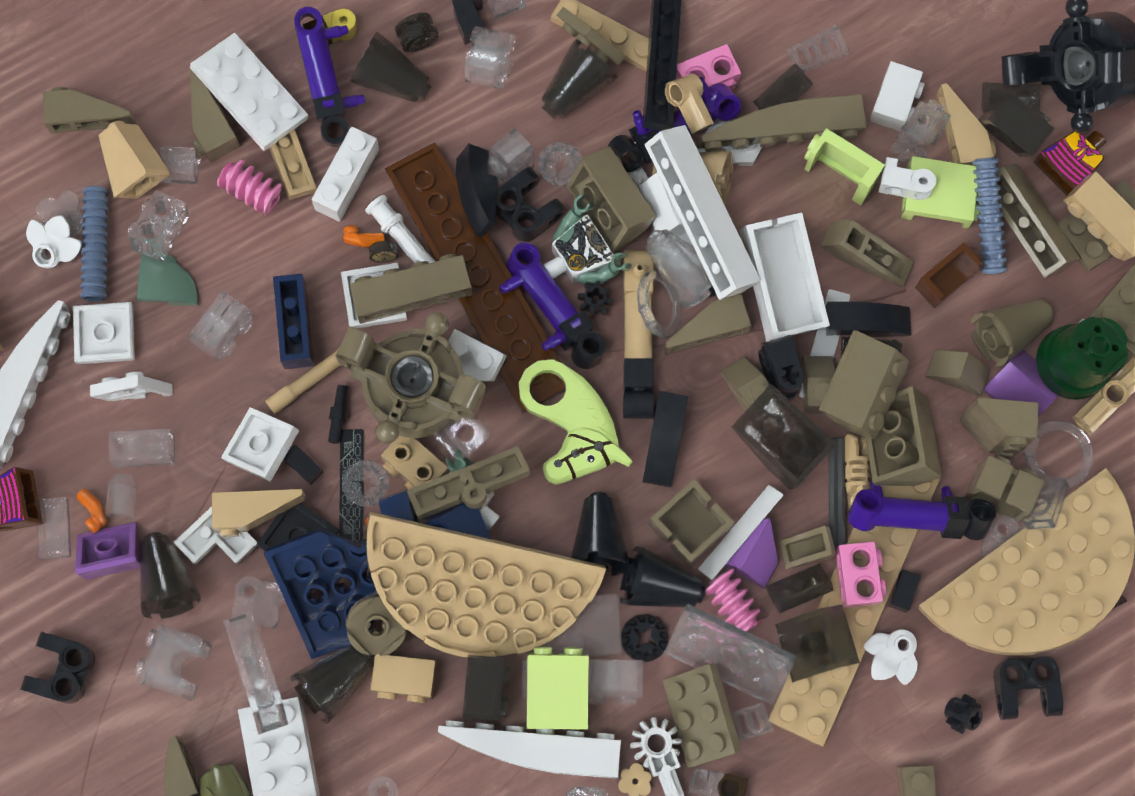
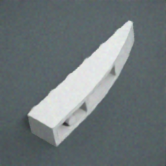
(23, 372)
(541, 750)

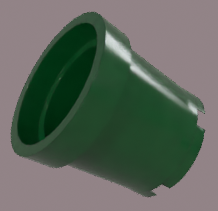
(1073, 370)

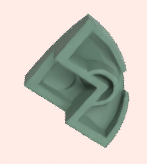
(165, 282)

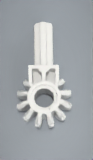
(663, 762)

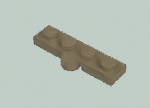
(468, 484)

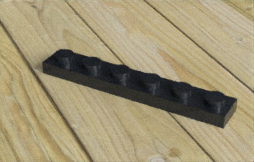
(661, 63)

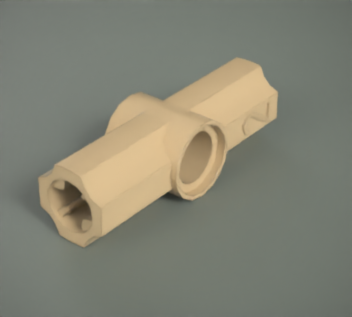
(1100, 407)

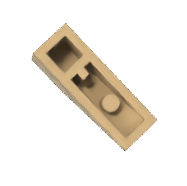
(964, 132)
(248, 509)

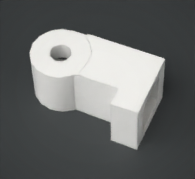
(906, 182)

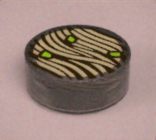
(383, 252)

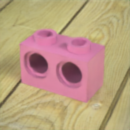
(705, 66)
(851, 575)

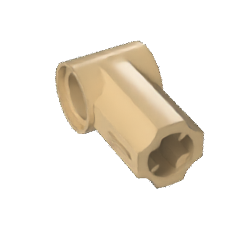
(687, 94)

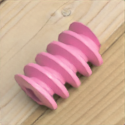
(249, 187)
(733, 602)

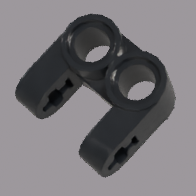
(521, 210)
(781, 361)
(64, 671)
(1026, 679)

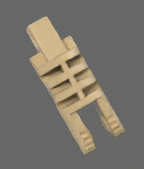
(857, 468)

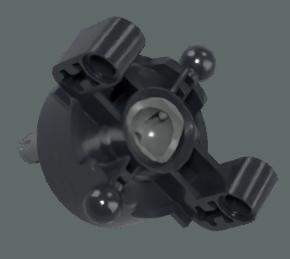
(1085, 63)

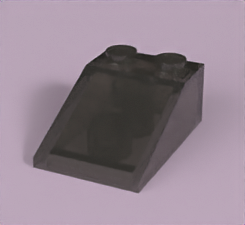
(782, 437)

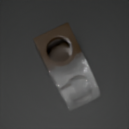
(716, 783)

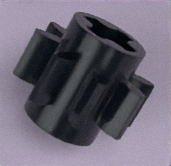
(600, 306)
(963, 713)

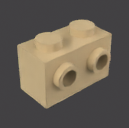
(412, 462)

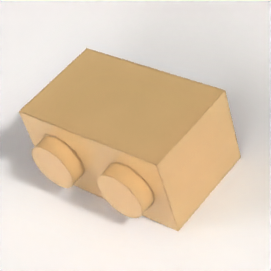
(403, 677)

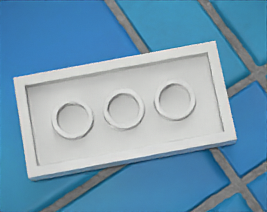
(249, 91)

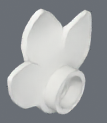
(53, 237)
(889, 659)

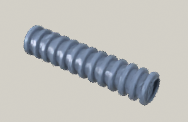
(990, 215)
(94, 243)

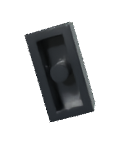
(303, 464)
(904, 591)

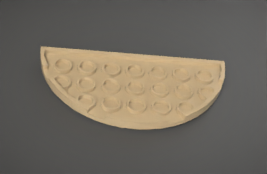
(1044, 582)
(474, 590)

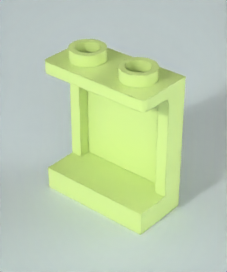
(846, 160)
(952, 196)
(557, 689)

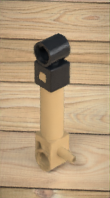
(638, 361)

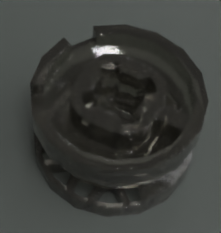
(416, 33)

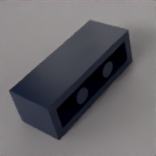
(293, 321)

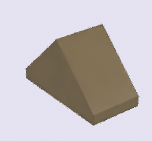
(958, 370)
(808, 548)

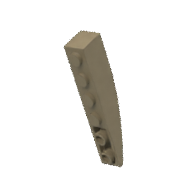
(790, 123)

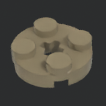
(373, 641)

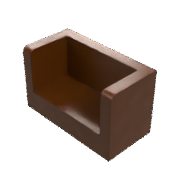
(948, 275)

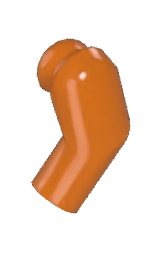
(365, 240)
(95, 508)

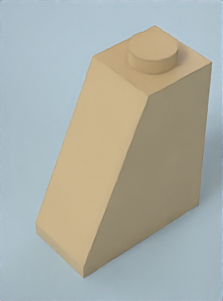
(130, 160)

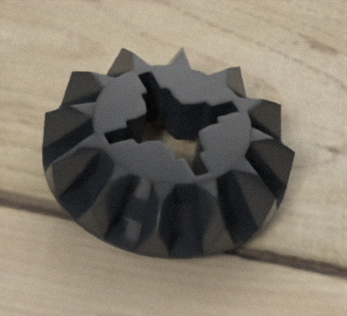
(630, 639)

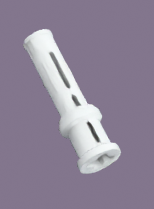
(393, 224)

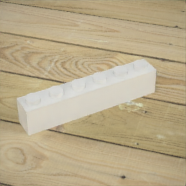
(702, 212)

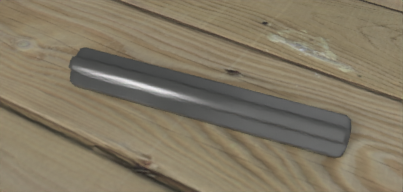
(837, 492)

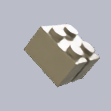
(1013, 488)
(690, 523)

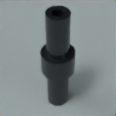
(338, 414)

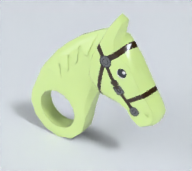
(581, 412)

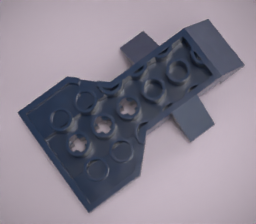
(324, 557)

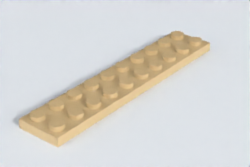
(812, 704)

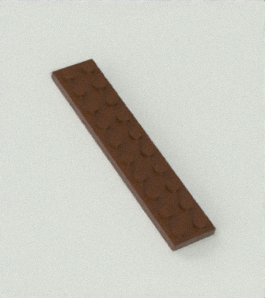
(498, 318)

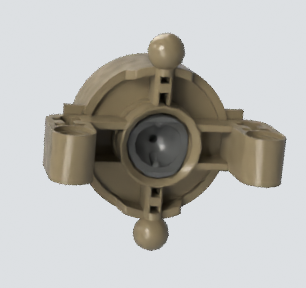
(411, 380)

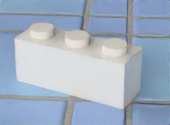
(345, 174)

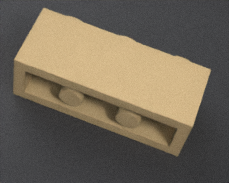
(1105, 214)

